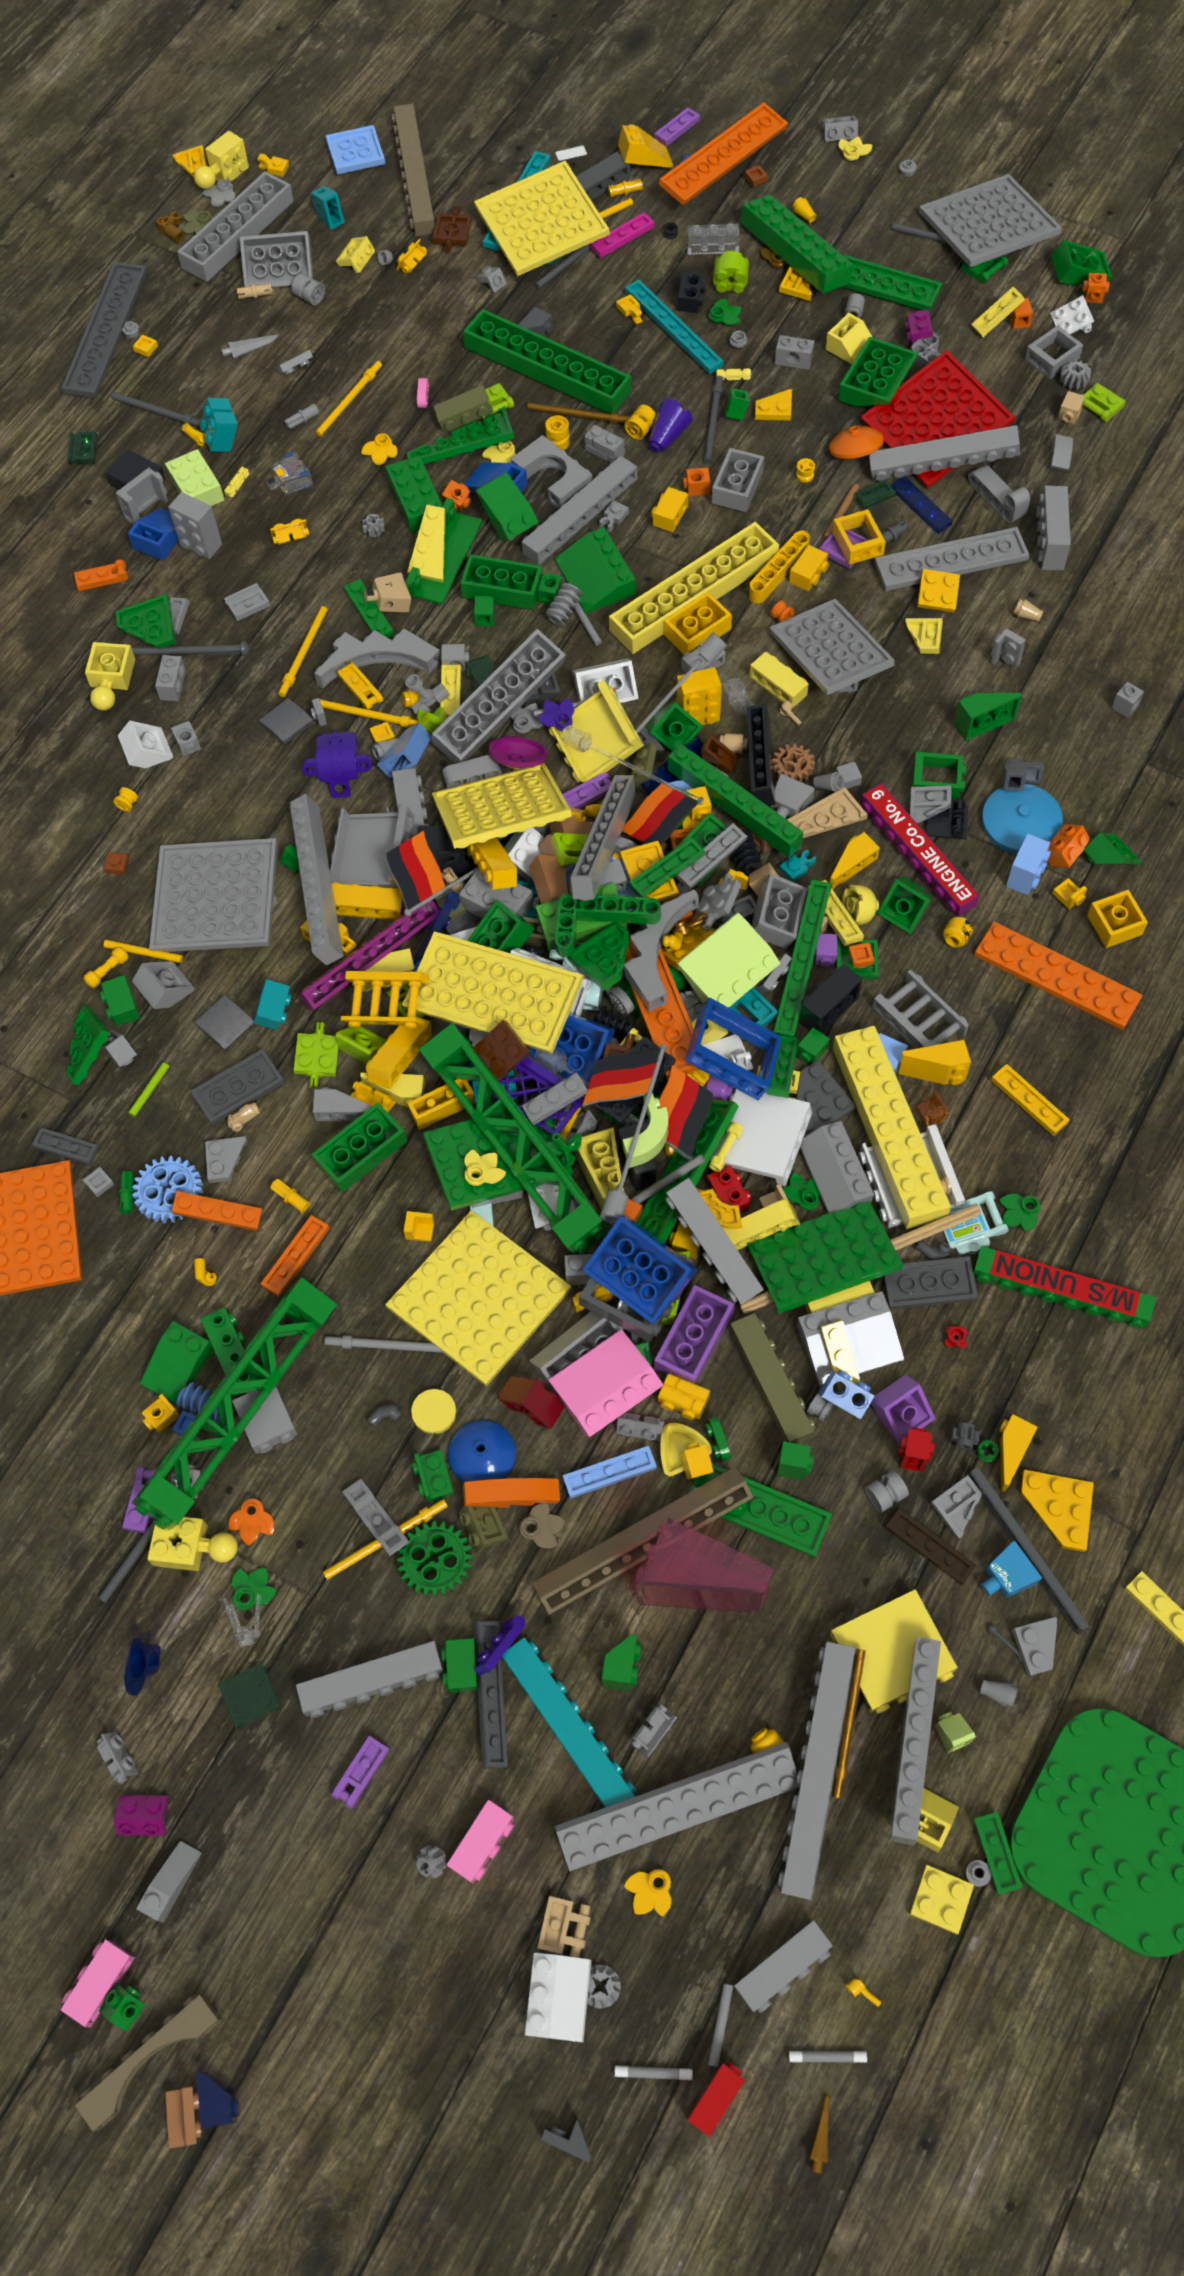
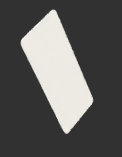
(571, 153)

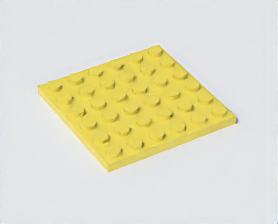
(541, 218)
(500, 805)
(478, 1297)

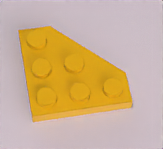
(1061, 1506)

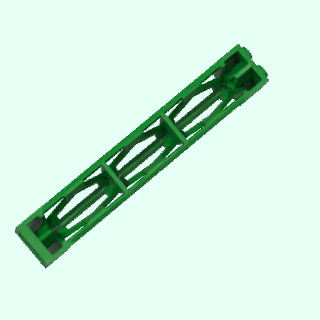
(576, 1230)
(170, 1504)

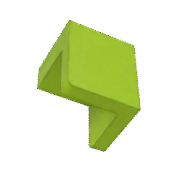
(429, 720)

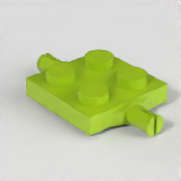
(316, 1055)

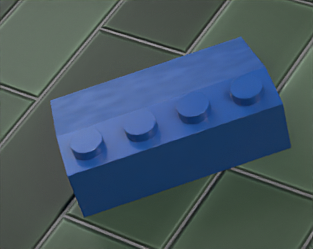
(583, 1044)
(639, 1269)

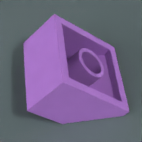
(902, 1407)

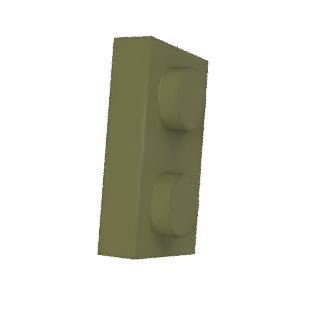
(644, 760)

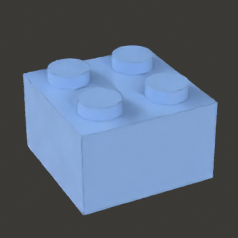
(1029, 864)

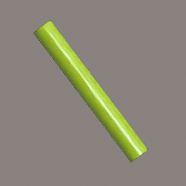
(148, 1089)

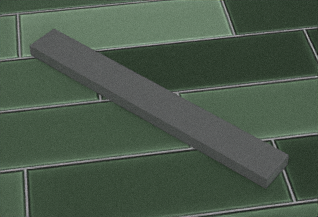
(1016, 1534)

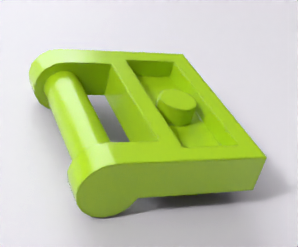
(498, 398)
(1103, 402)
(568, 844)

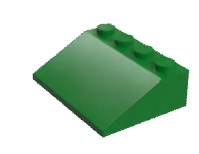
(876, 373)
(597, 571)

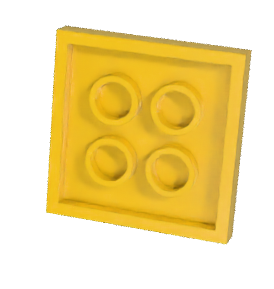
(689, 942)

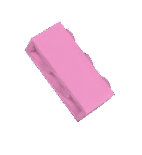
(481, 1842)
(96, 1982)

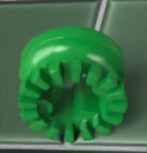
(984, 1444)

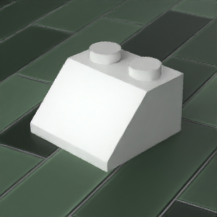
(144, 744)

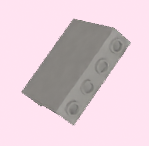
(363, 846)

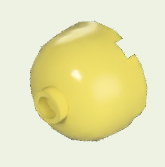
(860, 903)

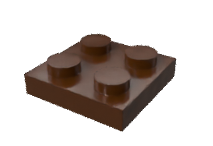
(502, 1050)

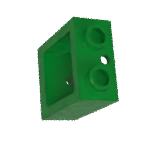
(940, 761)

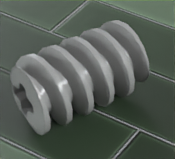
(562, 603)

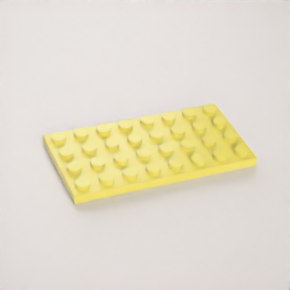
(485, 985)

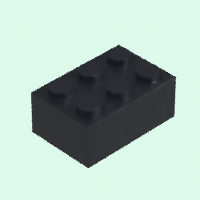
(830, 999)

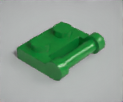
(978, 271)

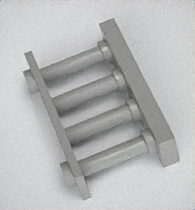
(900, 1022)

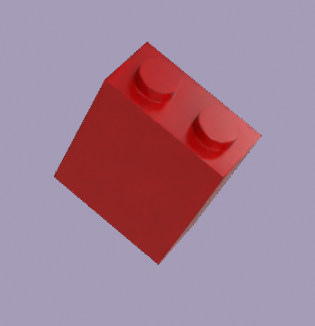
(716, 2098)

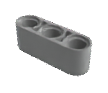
(470, 771)

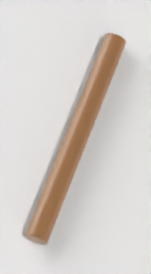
(843, 508)

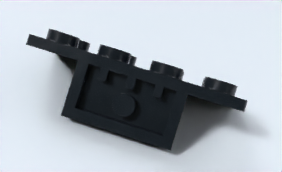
(623, 1108)

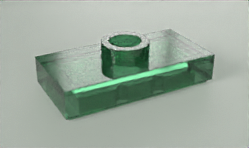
(874, 494)

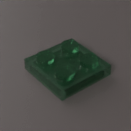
(249, 1696)

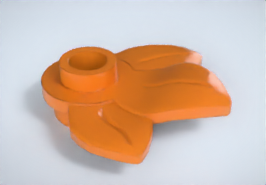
(251, 1525)

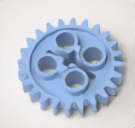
(149, 1185)

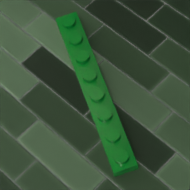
(802, 958)

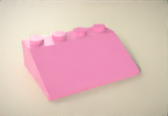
(605, 1383)

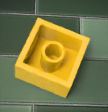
(1117, 918)

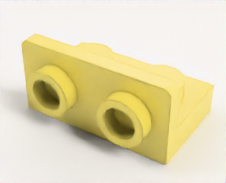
(356, 253)

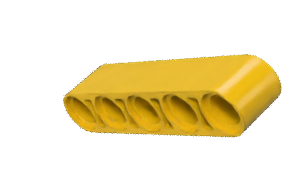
(778, 567)

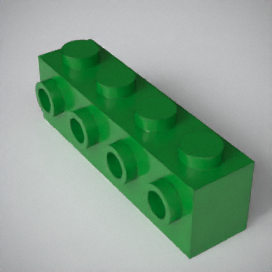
(226, 1341)

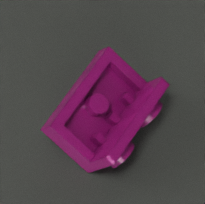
(918, 326)
(141, 1815)

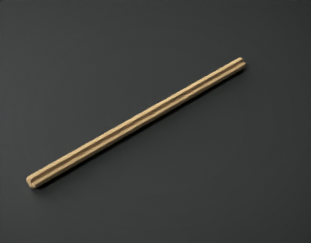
(898, 1243)

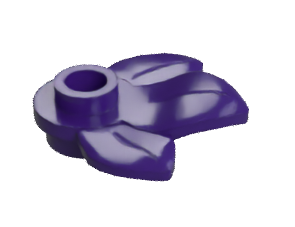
(555, 714)

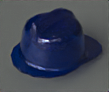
(141, 1664)

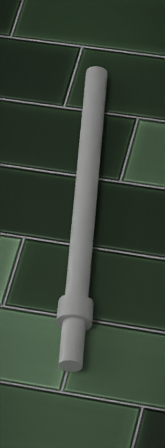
(348, 1342)

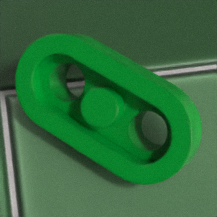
(721, 1447)

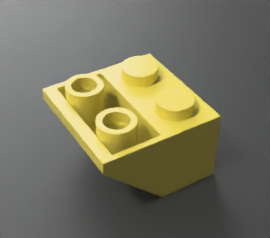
(847, 338)
(935, 1820)

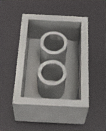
(737, 480)
(195, 525)
(479, 896)
(779, 910)

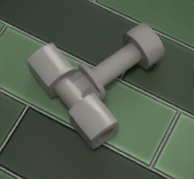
(427, 697)

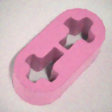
(422, 393)

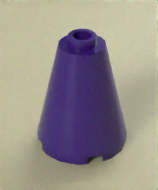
(668, 425)

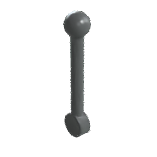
(993, 1630)

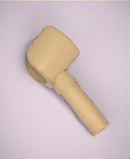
(786, 709)

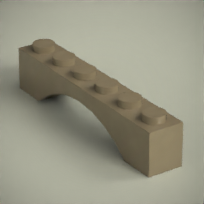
(104, 2101)

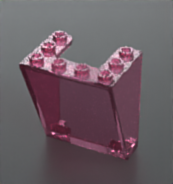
(700, 1574)

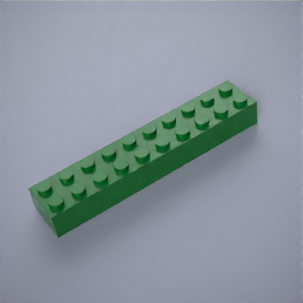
(547, 361)

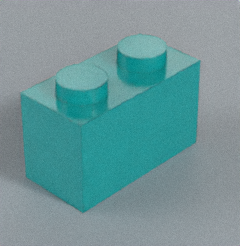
(271, 1005)

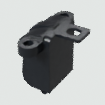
(444, 852)

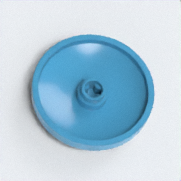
(1014, 814)

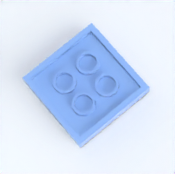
(355, 149)

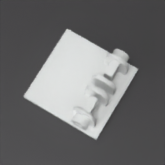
(1073, 316)
(732, 1049)
(550, 1196)

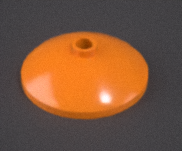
(856, 442)

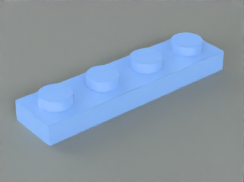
(609, 1472)

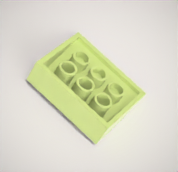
(728, 962)

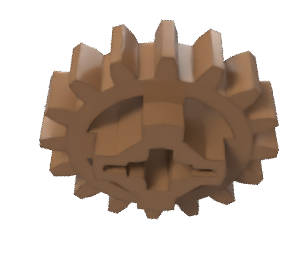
(792, 762)

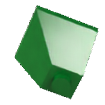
(673, 726)
(1110, 850)
(904, 904)

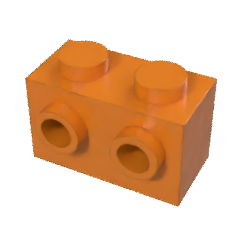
(1067, 845)

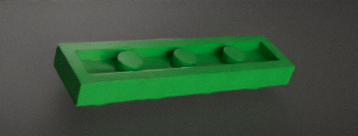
(368, 610)
(667, 868)
(784, 1067)

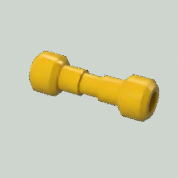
(93, 978)

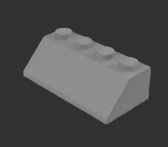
(835, 1168)
(572, 1345)

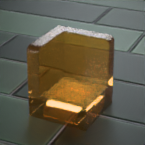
(934, 1110)

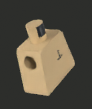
(389, 593)

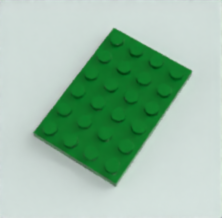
(448, 1152)
(824, 1256)

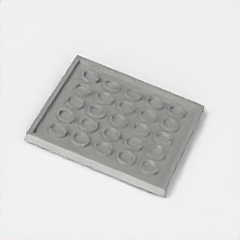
(990, 220)
(214, 895)

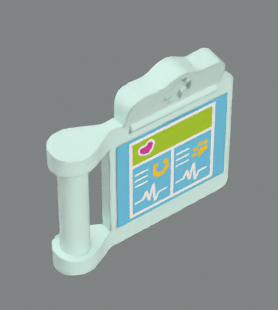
(974, 1233)

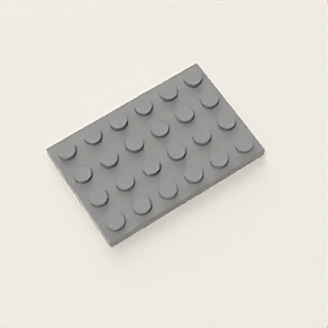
(831, 646)

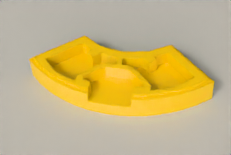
(726, 1215)

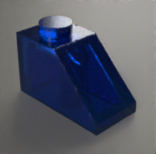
(216, 2102)

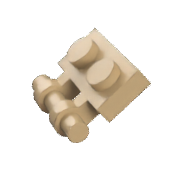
(556, 1925)

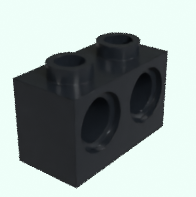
(690, 292)

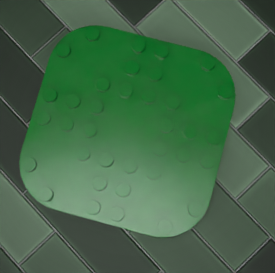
(1109, 1832)

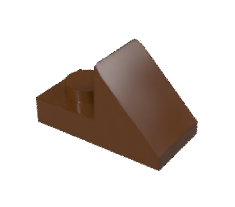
(717, 753)

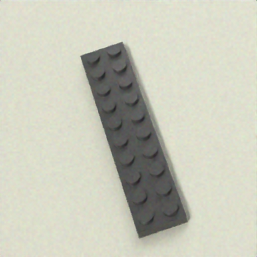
(104, 330)

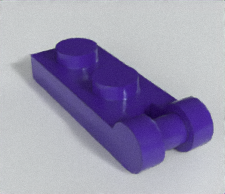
(500, 1644)

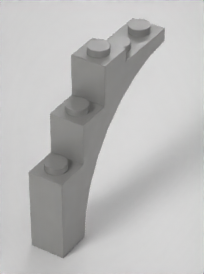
(376, 648)
(646, 944)

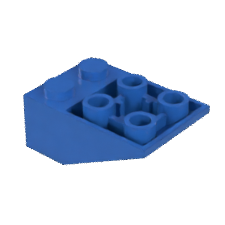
(490, 470)
(154, 534)

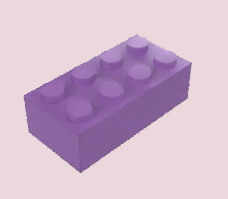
(694, 1335)

